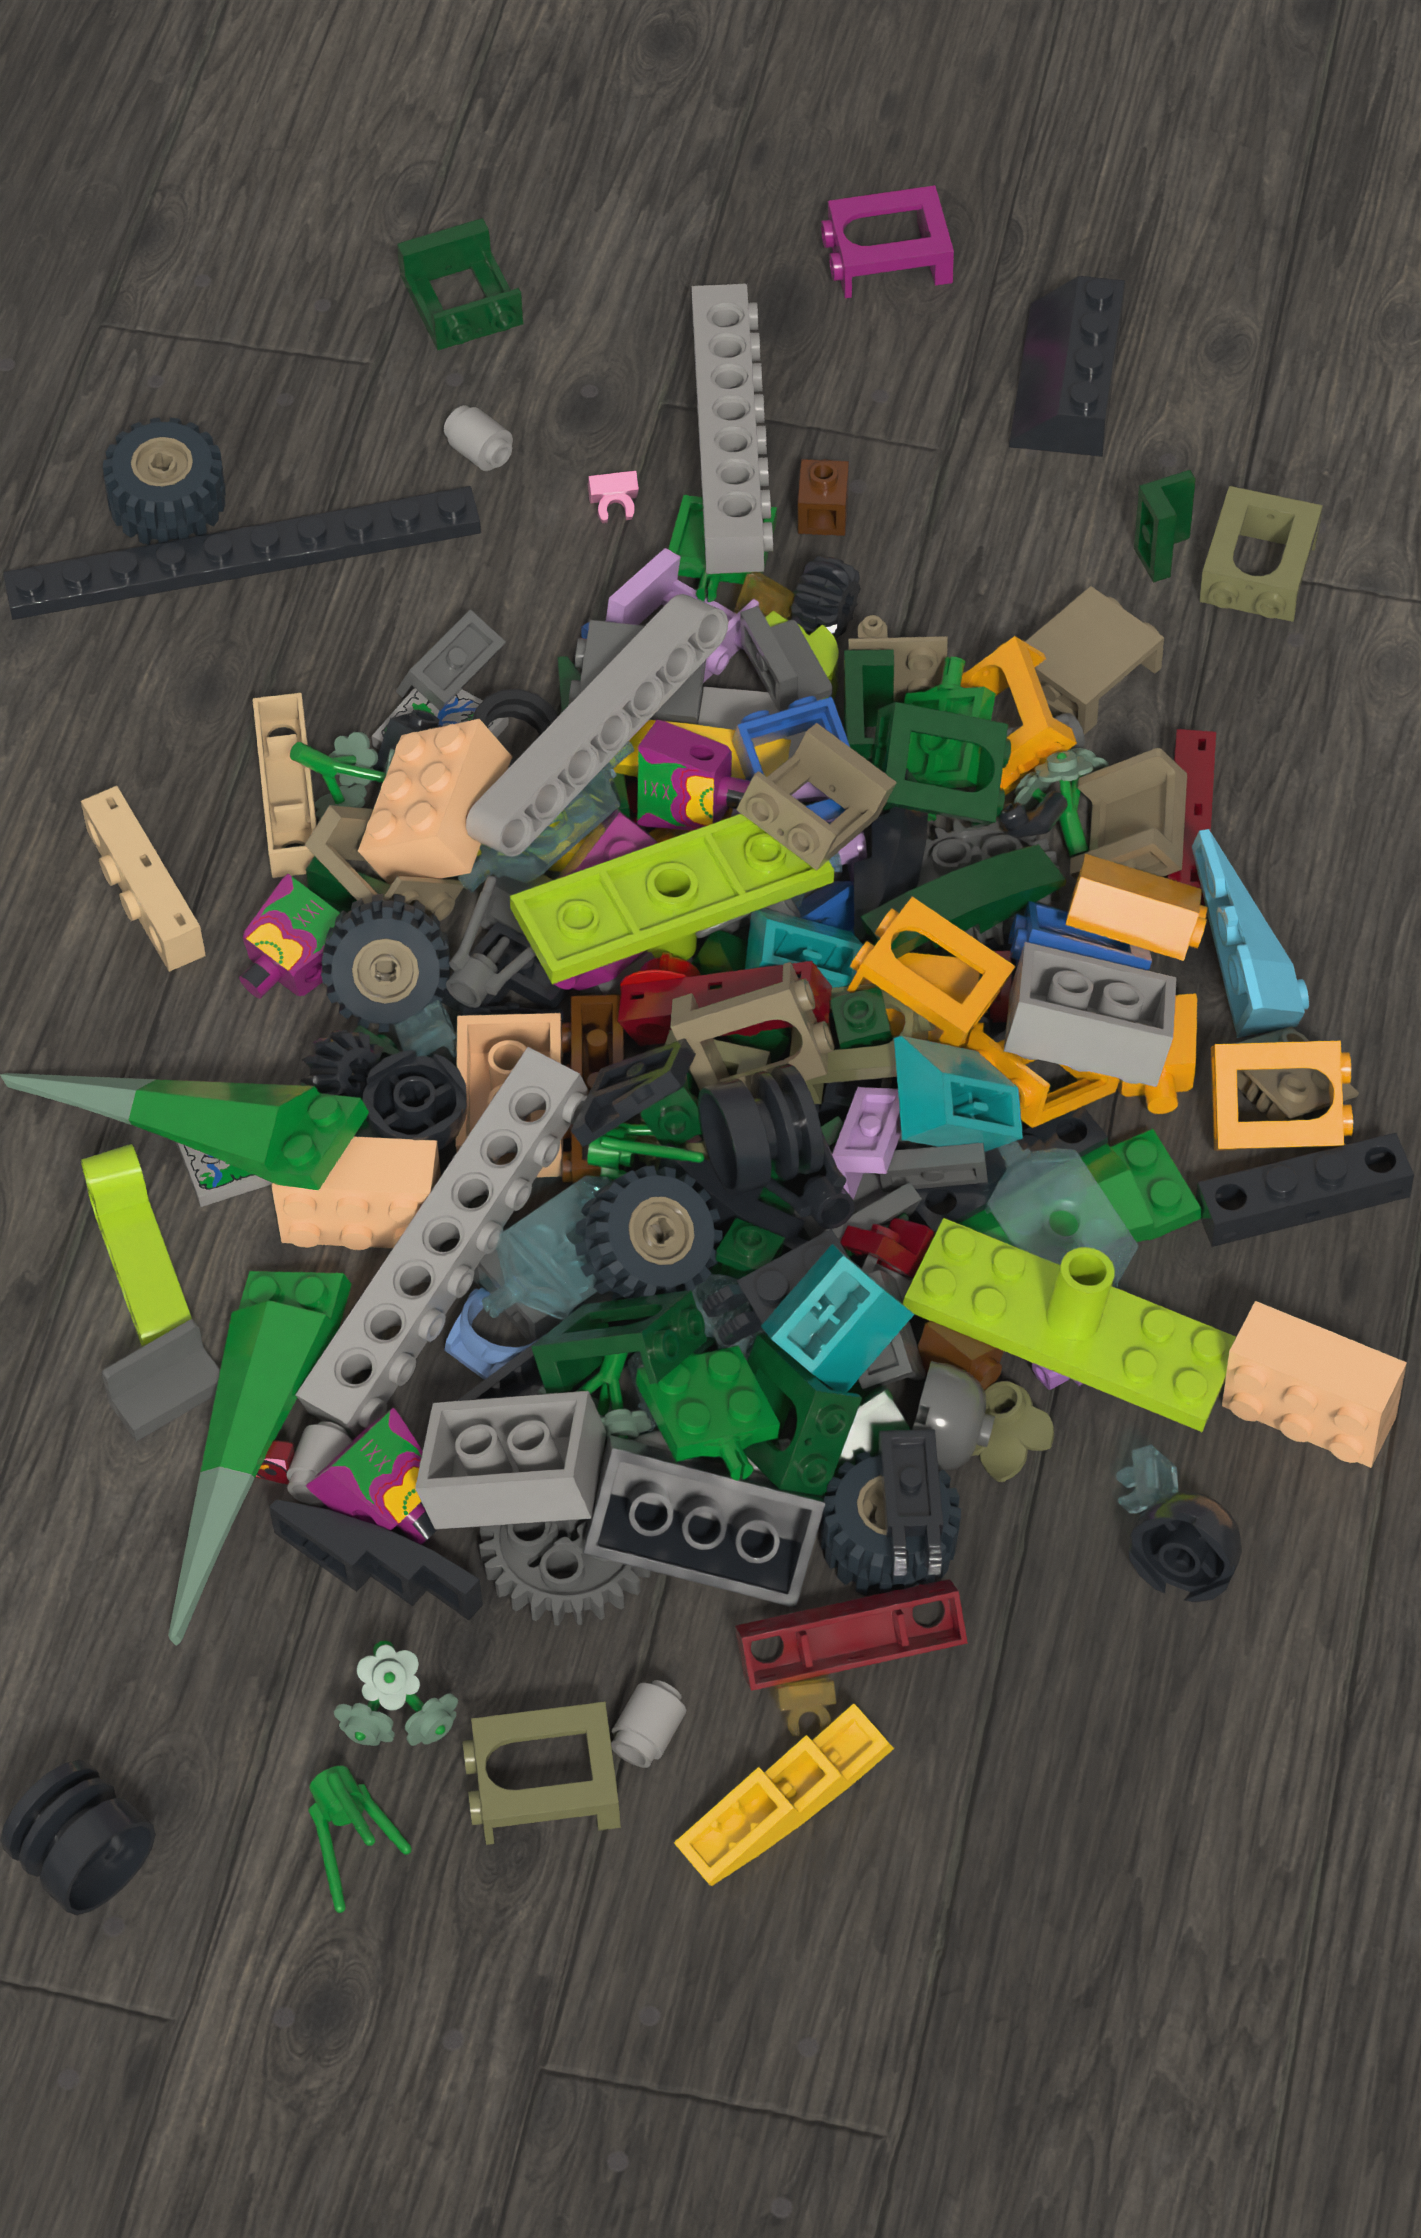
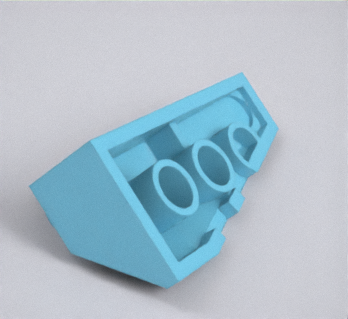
(1251, 959)

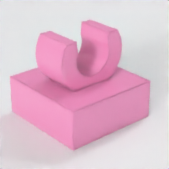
(613, 489)

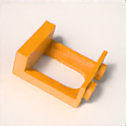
(1041, 734)
(885, 971)
(1035, 1102)
(1318, 1132)

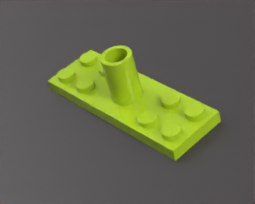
(660, 897)
(1072, 1322)

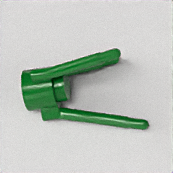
(620, 1145)
(343, 1802)

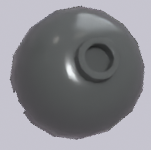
(956, 1409)

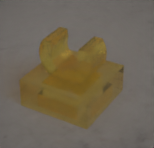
(768, 593)
(806, 1697)

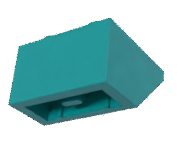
(784, 938)
(954, 1096)
(836, 1320)

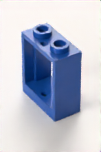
(764, 728)
(1047, 928)

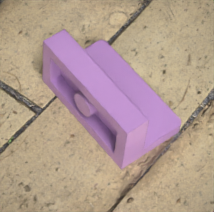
(868, 1135)

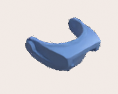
(471, 1349)

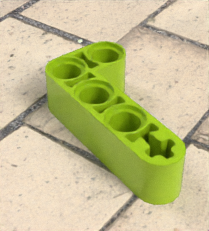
(134, 1243)

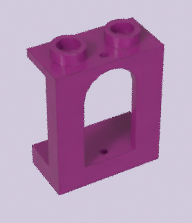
(855, 260)

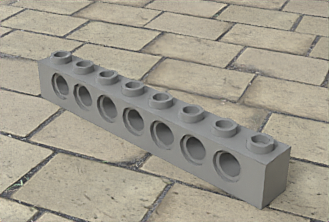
(729, 431)
(473, 1172)

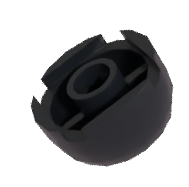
(416, 1098)
(1186, 1544)

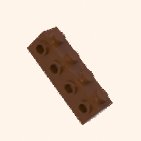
(594, 1043)

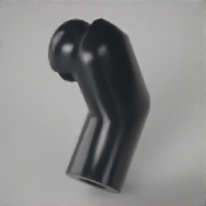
(1039, 821)

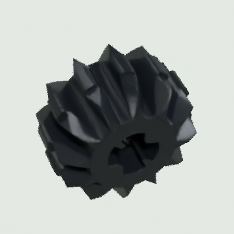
(826, 595)
(342, 1063)

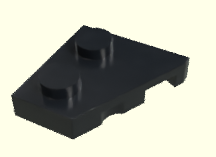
(631, 1087)

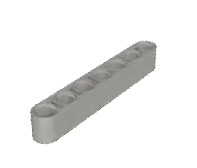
(596, 725)

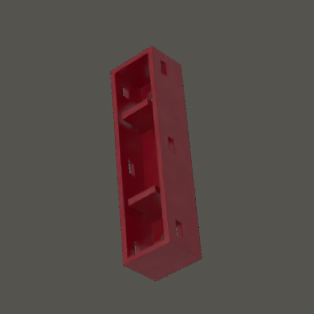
(1196, 757)
(650, 1018)
(851, 1634)

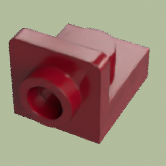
(896, 1247)

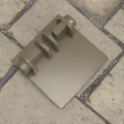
(916, 659)
(1287, 1092)

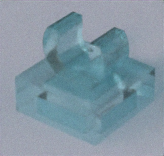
(427, 1031)
(1152, 1477)

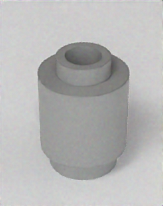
(478, 437)
(315, 1450)
(647, 1723)

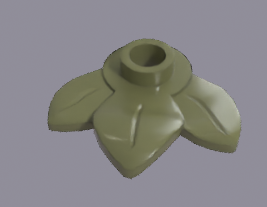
(1013, 1431)

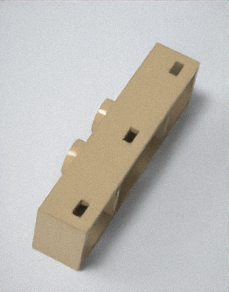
(285, 783)
(144, 880)

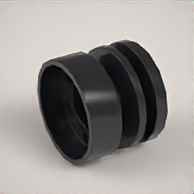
(760, 1129)
(77, 1837)

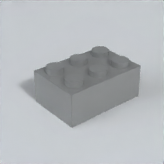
(1090, 1014)
(511, 1460)

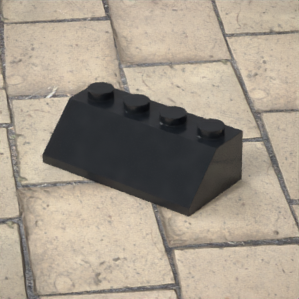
(1069, 368)
(701, 1522)

